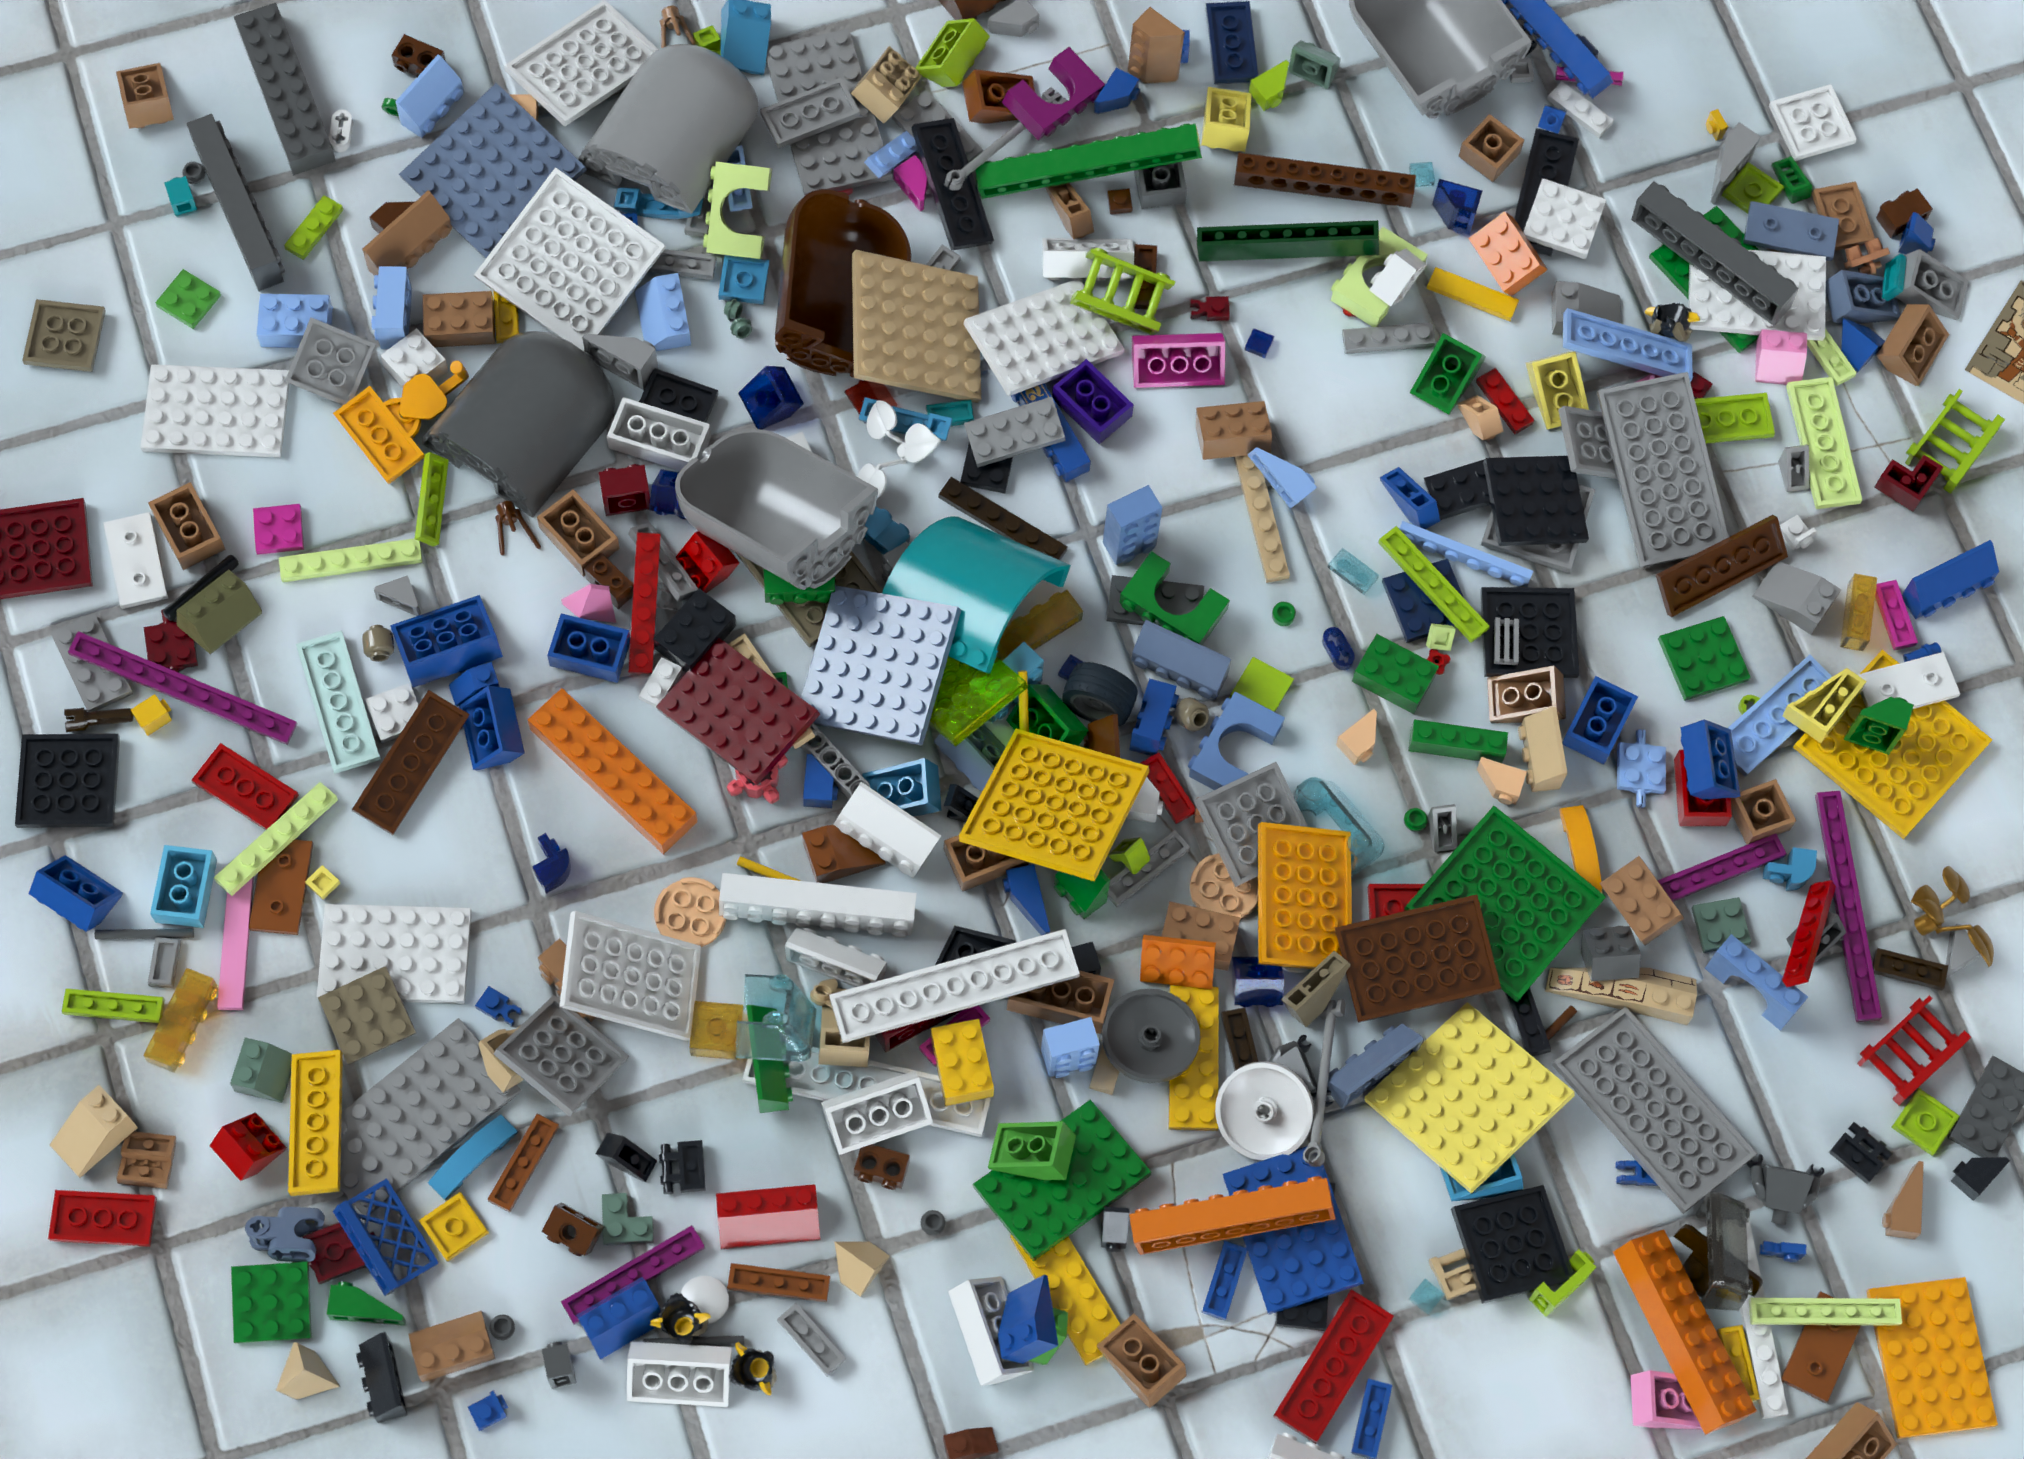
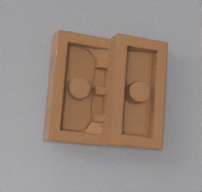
(146, 1160)

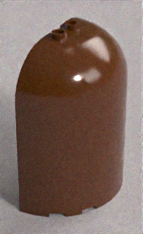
(816, 276)

